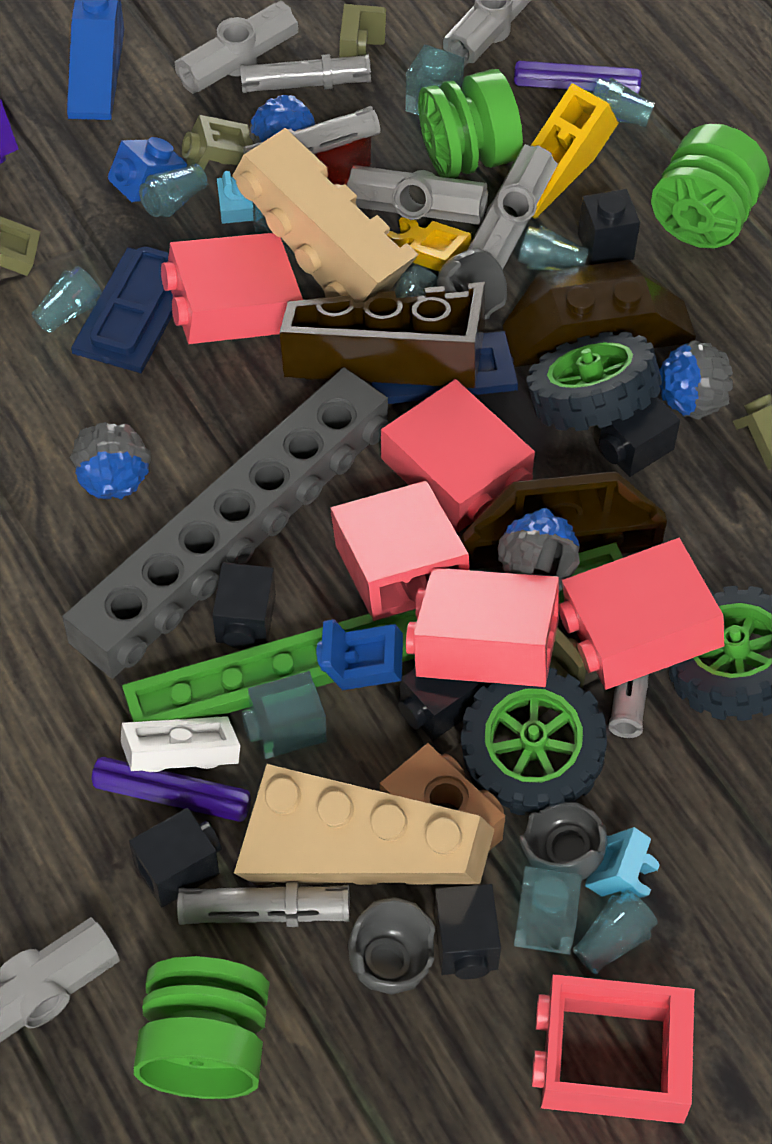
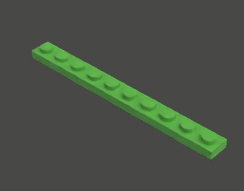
(223, 682)

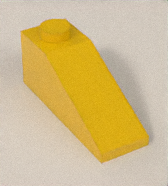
(574, 137)

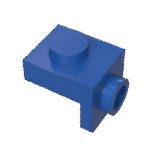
(140, 159)
(360, 656)

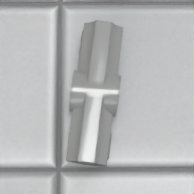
(481, 26)
(237, 43)
(521, 192)
(445, 197)
(40, 983)

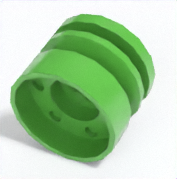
(470, 123)
(710, 186)
(202, 1028)

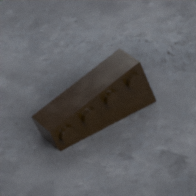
(387, 337)

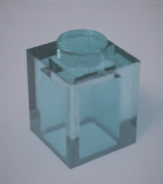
(431, 68)
(285, 715)
(548, 910)

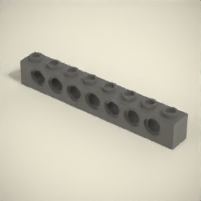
(292, 460)

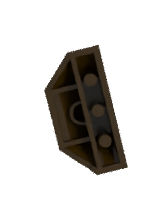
(590, 302)
(597, 506)

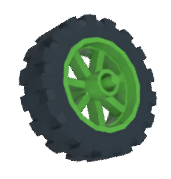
(594, 381)
(741, 689)
(534, 793)

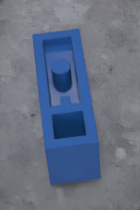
(94, 58)

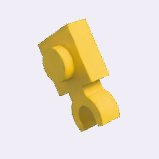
(433, 244)

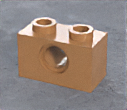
(439, 780)

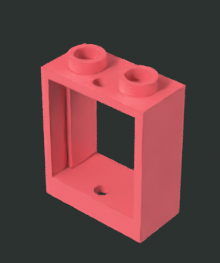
(618, 999)

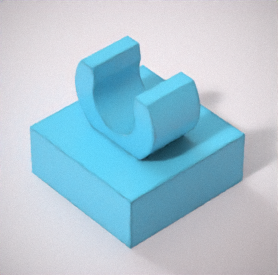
(232, 203)
(621, 864)

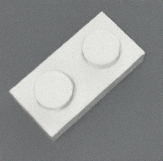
(179, 743)

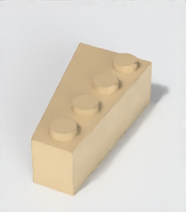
(320, 220)
(346, 833)

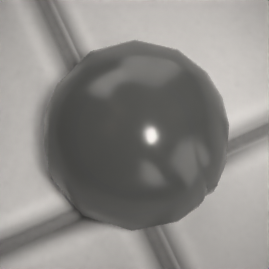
(473, 267)
(565, 839)
(392, 946)

